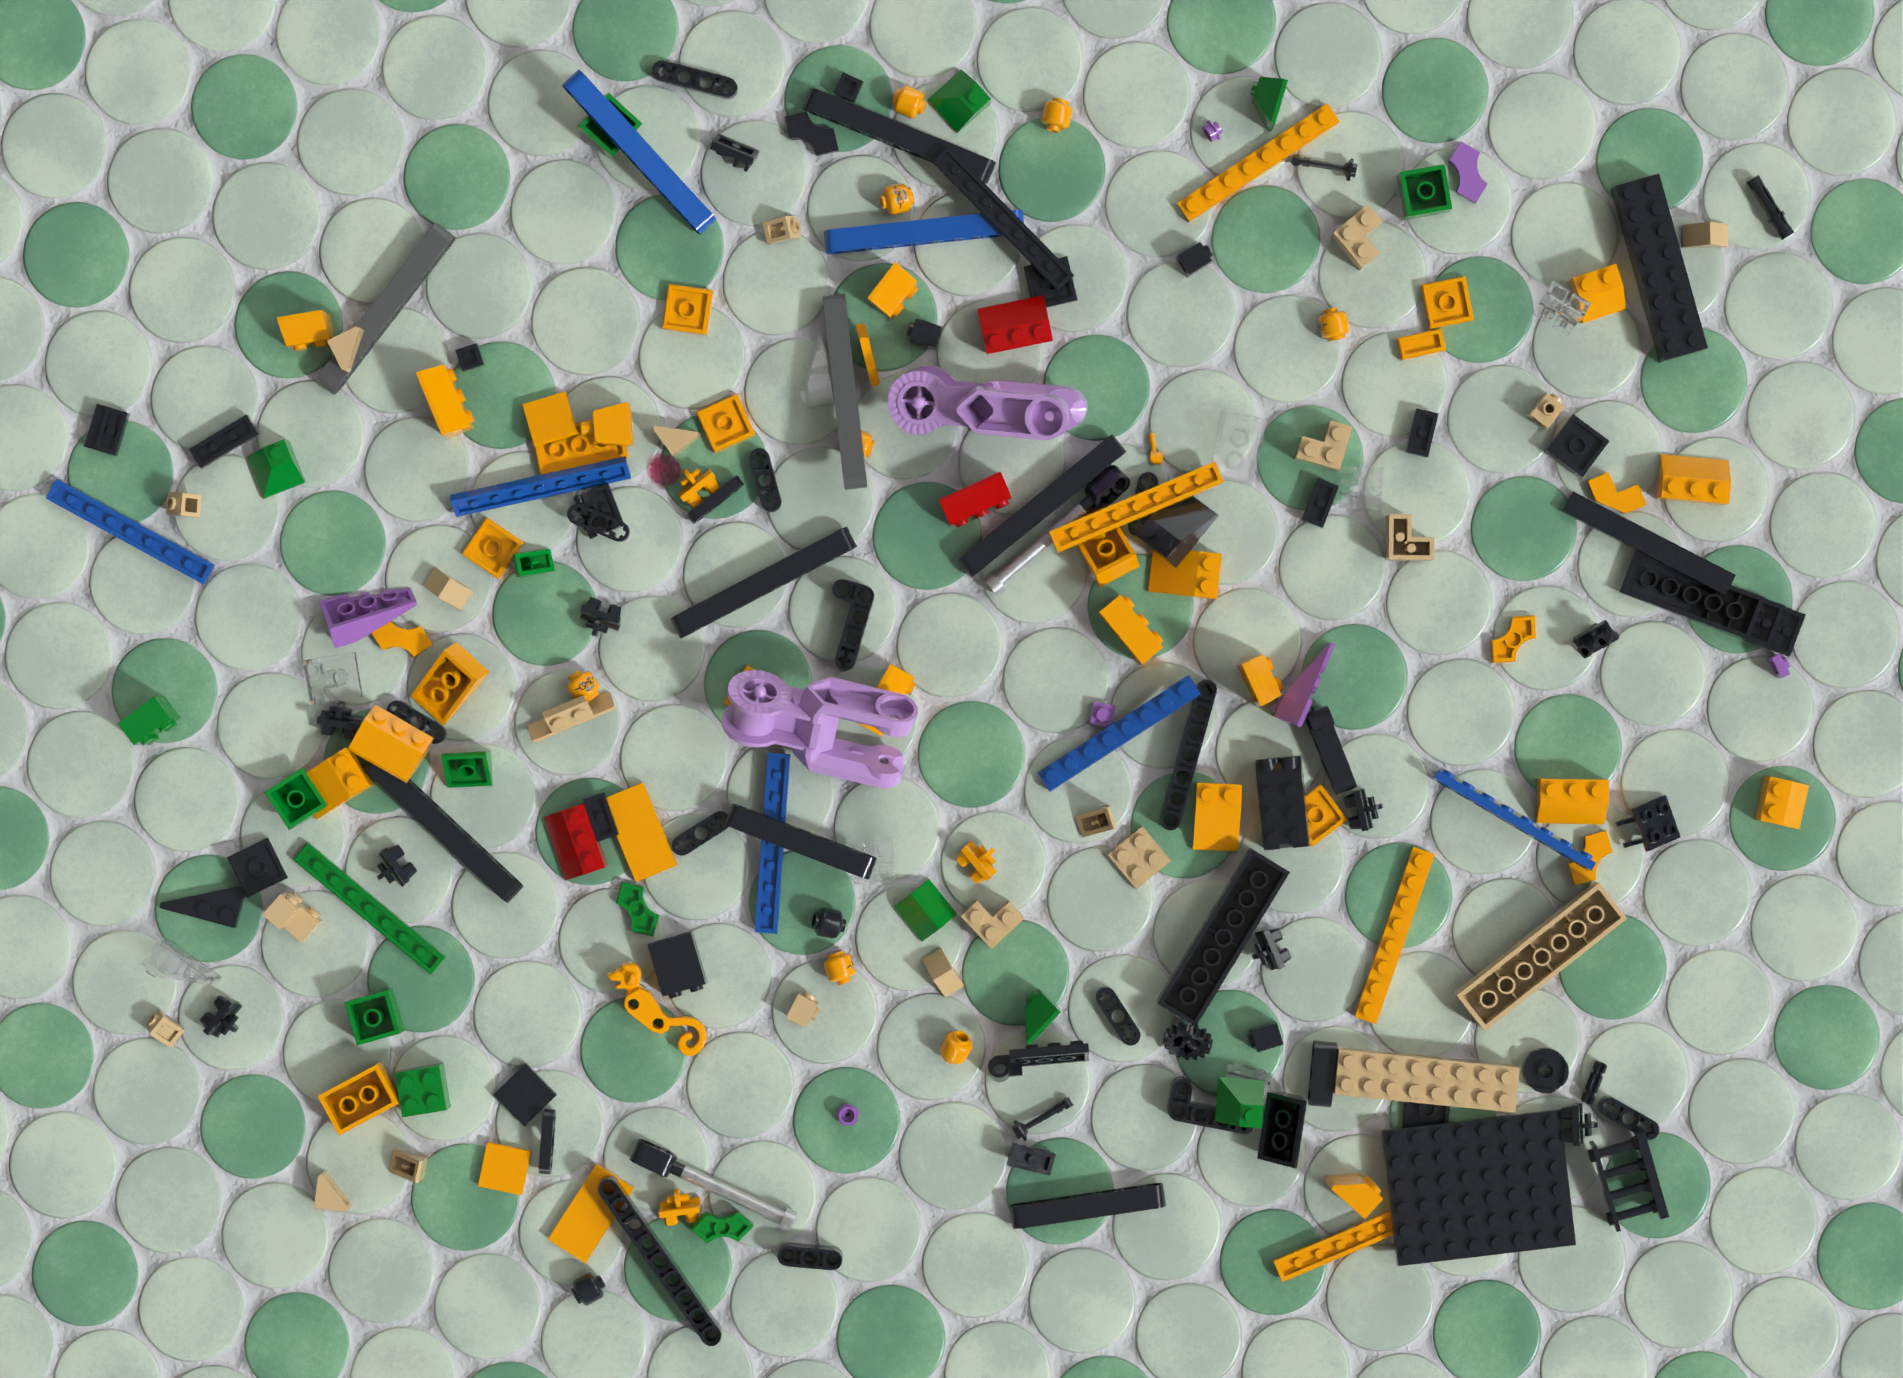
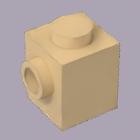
(1546, 410)
(183, 504)
(804, 1009)

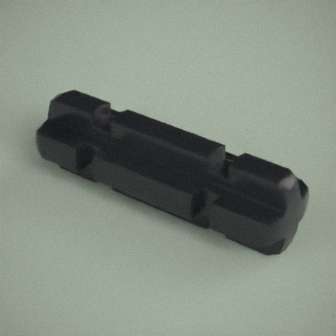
(1594, 1082)

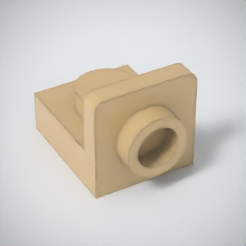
(782, 229)
(164, 1028)

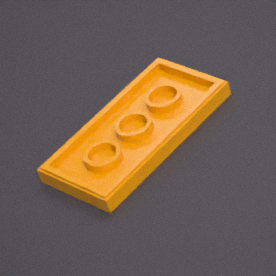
(575, 452)
(641, 833)
(587, 1216)

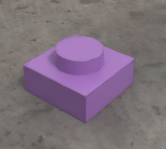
(1779, 665)
(1102, 714)

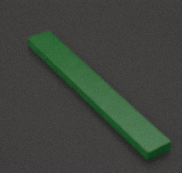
(369, 908)

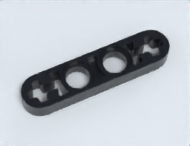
(695, 77)

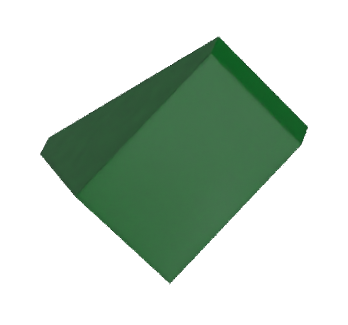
(533, 563)

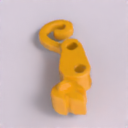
(649, 1008)

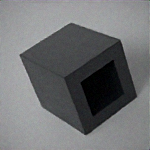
(1195, 259)
(924, 333)
(1265, 1036)

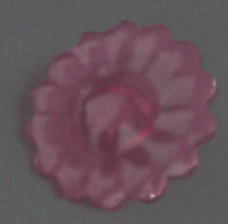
(665, 470)

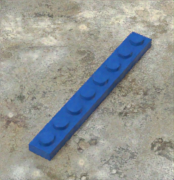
(540, 486)
(130, 531)
(1119, 733)
(1506, 814)
(772, 855)

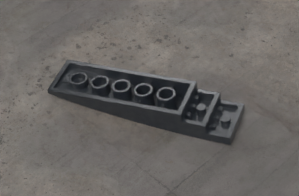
(1735, 614)

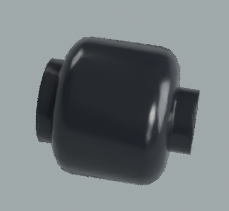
(828, 922)
(588, 1288)

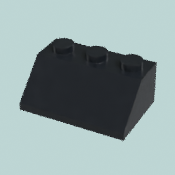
(1282, 1128)

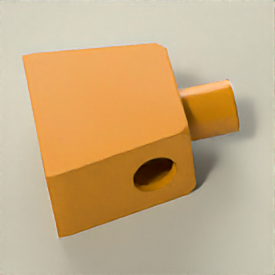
(611, 425)

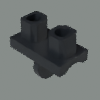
(598, 619)
(1595, 638)
(341, 718)
(1363, 819)
(390, 858)
(1268, 951)
(224, 1018)
(1575, 1134)

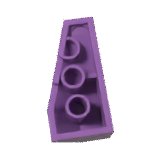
(358, 616)
(1296, 700)

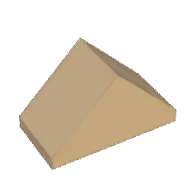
(1705, 235)
(345, 347)
(676, 439)
(447, 588)
(1096, 821)
(942, 972)
(408, 1165)
(329, 1195)

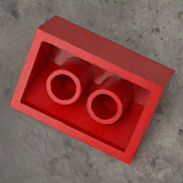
(1015, 324)
(975, 500)
(575, 842)

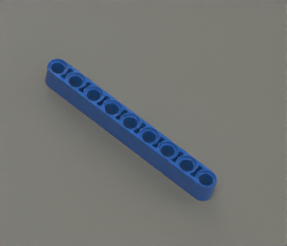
(638, 151)
(911, 233)

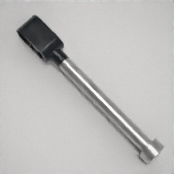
(1099, 492)
(664, 1162)

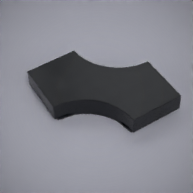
(802, 128)

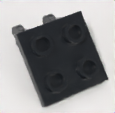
(1655, 824)

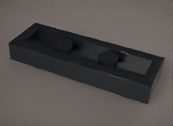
(224, 441)

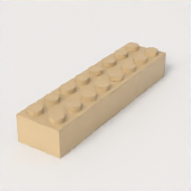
(1540, 955)
(1426, 1079)

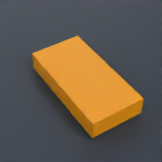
(1421, 344)

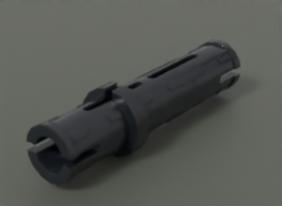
(1771, 209)

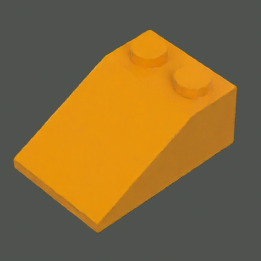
(1108, 555)
(1193, 577)
(1260, 680)
(449, 683)
(339, 779)
(1217, 816)

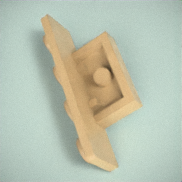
(570, 715)

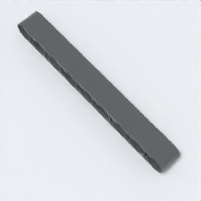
(391, 302)
(844, 392)

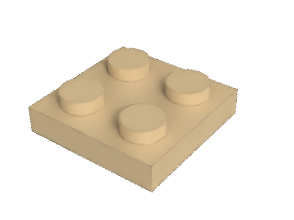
(1139, 857)

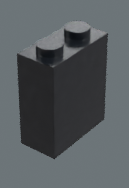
(677, 964)

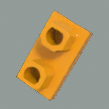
(690, 493)
(980, 859)
(679, 1205)

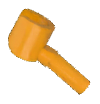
(1155, 457)

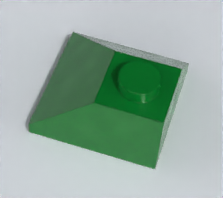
(1268, 98)
(960, 100)
(276, 468)
(1038, 1014)
(1239, 1102)

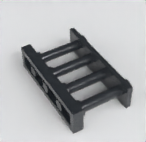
(1644, 1163)

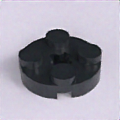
(1555, 1062)

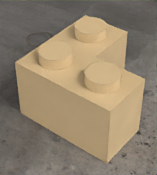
(1353, 240)
(1328, 452)
(1401, 544)
(293, 915)
(992, 927)

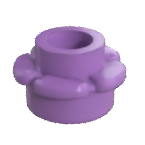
(1212, 130)
(843, 1119)

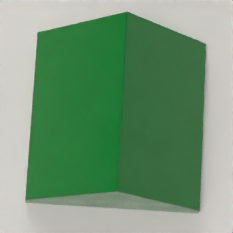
(467, 769)
(295, 799)
(925, 910)

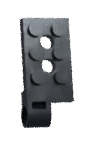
(1034, 1056)

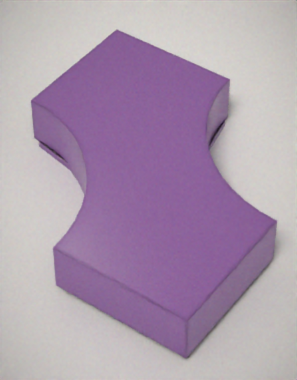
(1470, 182)

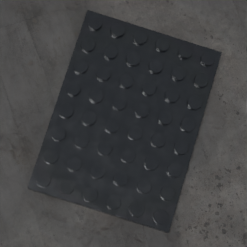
(1478, 1187)

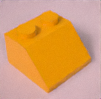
(1602, 289)
(893, 291)
(306, 329)
(1781, 802)

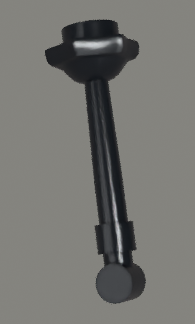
(1349, 168)
(1021, 1129)

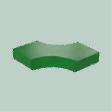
(642, 917)
(712, 1227)

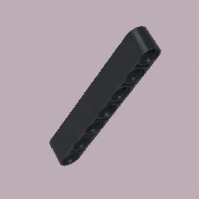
(1188, 766)
(800, 841)
(1087, 1205)

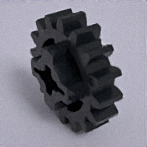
(1187, 1041)

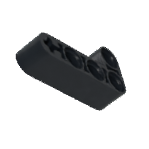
(850, 626)
(1330, 750)
(1187, 1115)

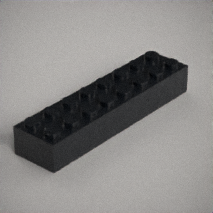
(1659, 268)
(1222, 937)

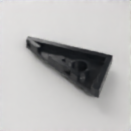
(217, 906)

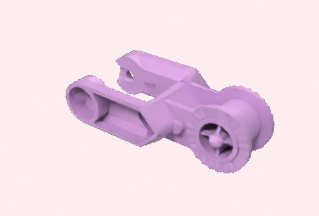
(933, 398)
(807, 720)

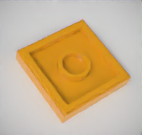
(1447, 302)
(687, 309)
(550, 419)
(725, 423)
(492, 548)
(1322, 814)
(504, 1168)

